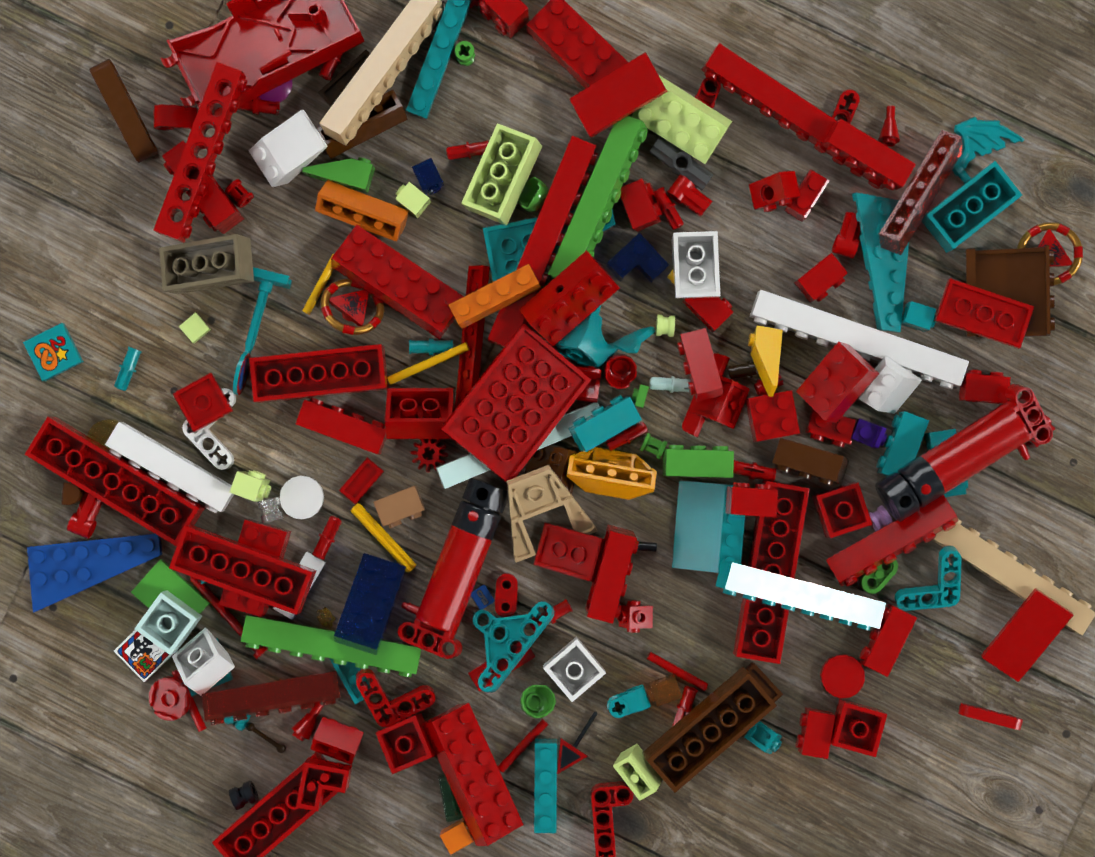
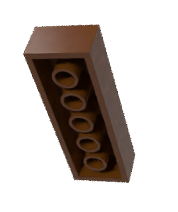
(709, 729)

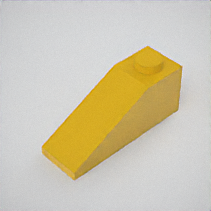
(765, 354)

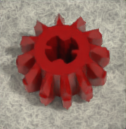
(436, 456)

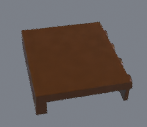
(1018, 275)

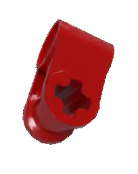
(707, 97)

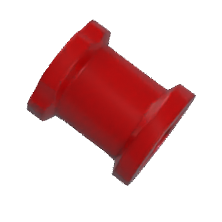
(239, 193)

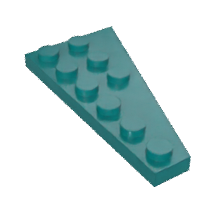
(507, 244)

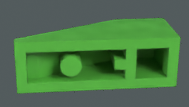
(347, 172)

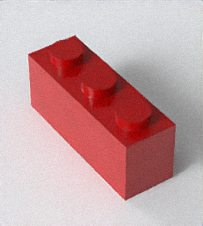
(700, 365)
(888, 640)

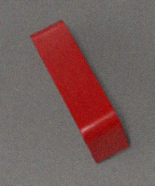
(605, 806)

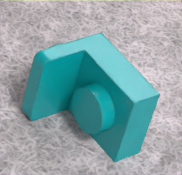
(764, 738)

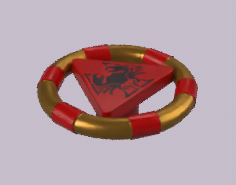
(1060, 257)
(352, 308)

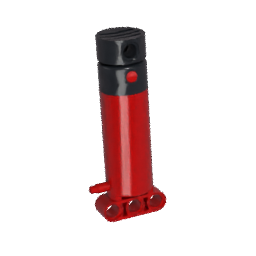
(966, 453)
(456, 570)

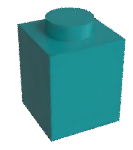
(918, 316)

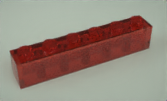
(921, 192)
(270, 696)

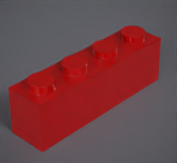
(868, 154)
(341, 426)

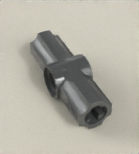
(670, 154)

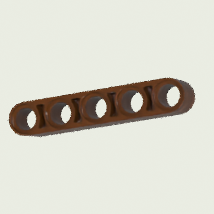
(123, 110)

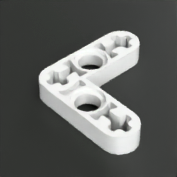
(198, 438)

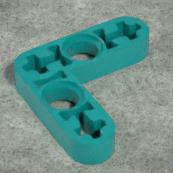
(938, 591)

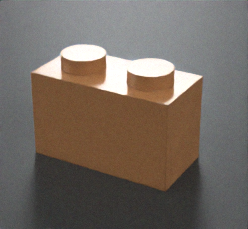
(399, 506)

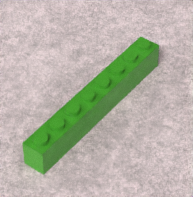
(601, 192)
(321, 644)

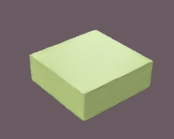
(194, 328)

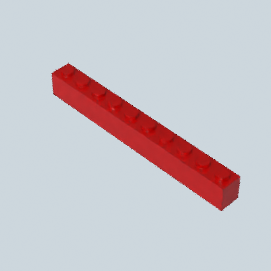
(774, 101)
(548, 230)

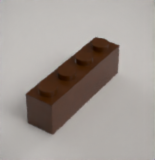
(381, 118)

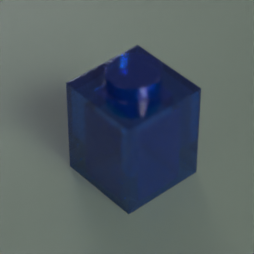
(428, 176)

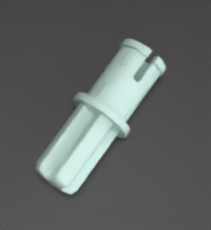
(670, 384)

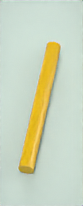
(428, 363)

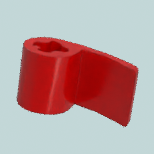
(171, 116)

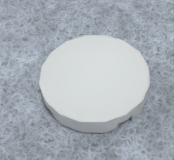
(301, 497)

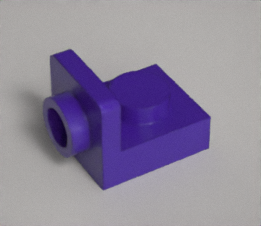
(869, 434)

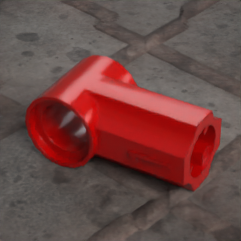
(685, 192)
(847, 240)
(83, 521)

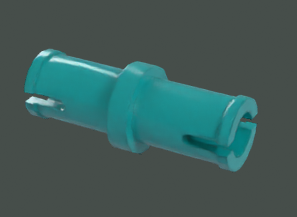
(429, 346)

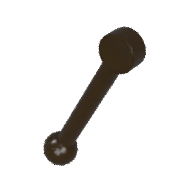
(279, 747)

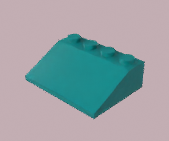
(704, 530)

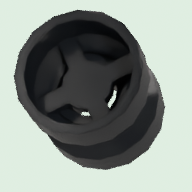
(243, 795)

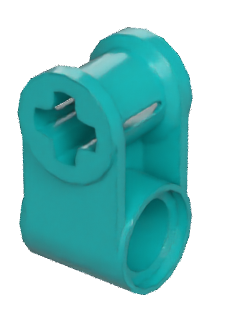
(633, 701)

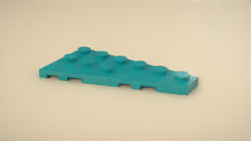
(885, 267)

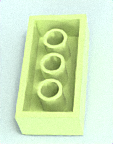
(684, 121)
(502, 174)

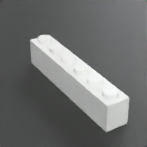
(170, 466)

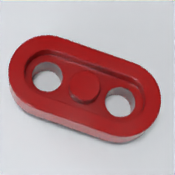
(505, 595)

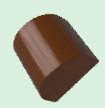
(71, 494)

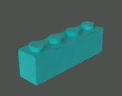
(545, 786)

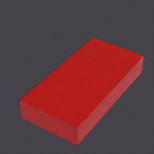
(361, 480)

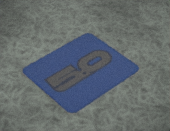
(482, 597)

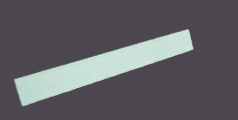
(469, 466)

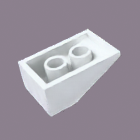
(288, 149)
(696, 264)

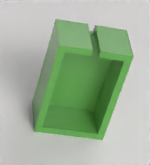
(698, 461)

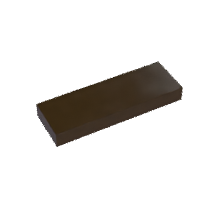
(336, 86)

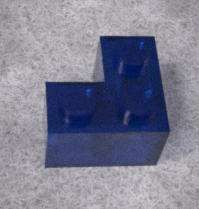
(639, 255)

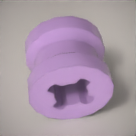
(880, 518)

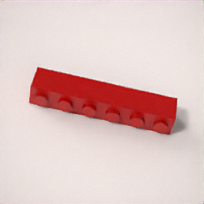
(891, 541)

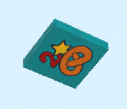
(53, 352)

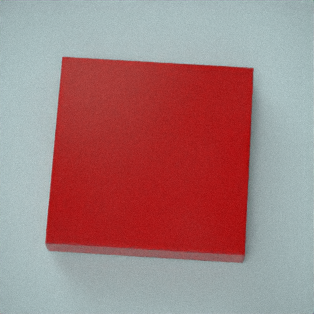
(202, 402)

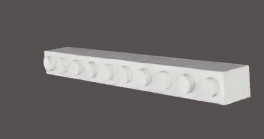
(865, 340)

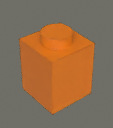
(456, 836)

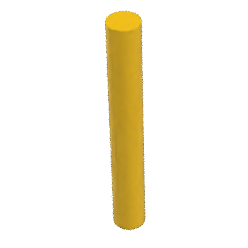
(318, 288)

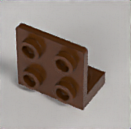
(557, 459)

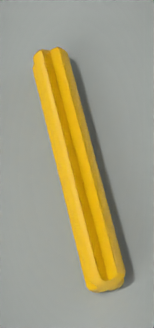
(383, 537)

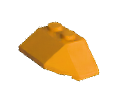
(611, 473)

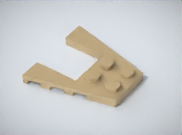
(536, 494)

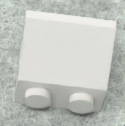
(890, 387)
(202, 662)

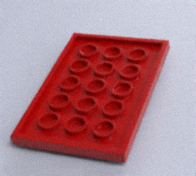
(515, 404)

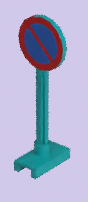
(267, 280)

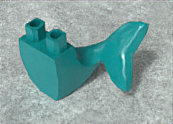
(589, 347)

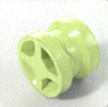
(665, 325)

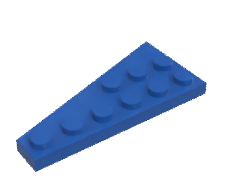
(73, 567)

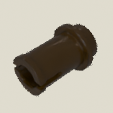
(742, 370)

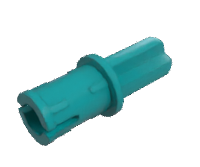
(127, 369)

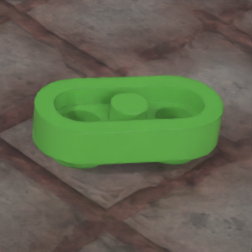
(880, 576)

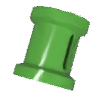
(468, 48)
(653, 445)

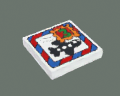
(141, 655)

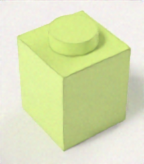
(412, 199)

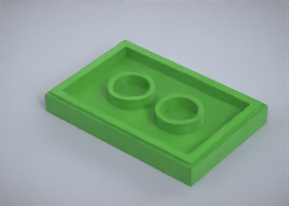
(161, 579)

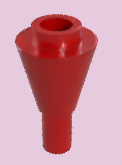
(889, 134)
(305, 726)

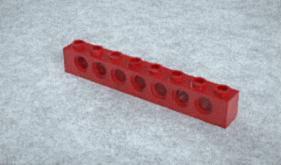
(221, 77)

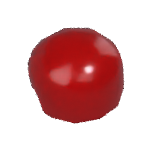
(620, 371)

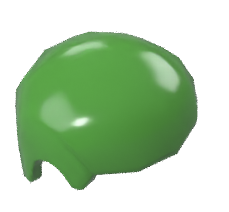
(533, 195)
(537, 701)

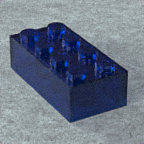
(370, 604)

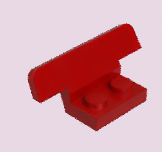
(720, 409)

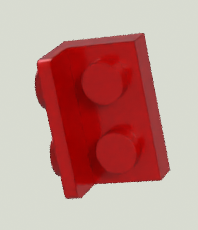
(838, 433)

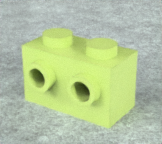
(251, 485)
(637, 772)

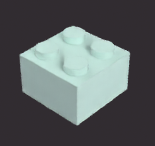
(168, 622)

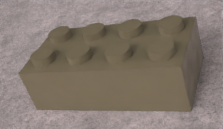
(206, 264)

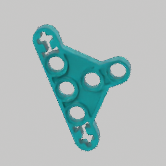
(501, 649)

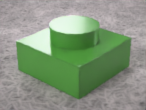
(639, 396)

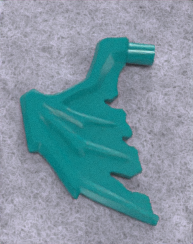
(980, 137)

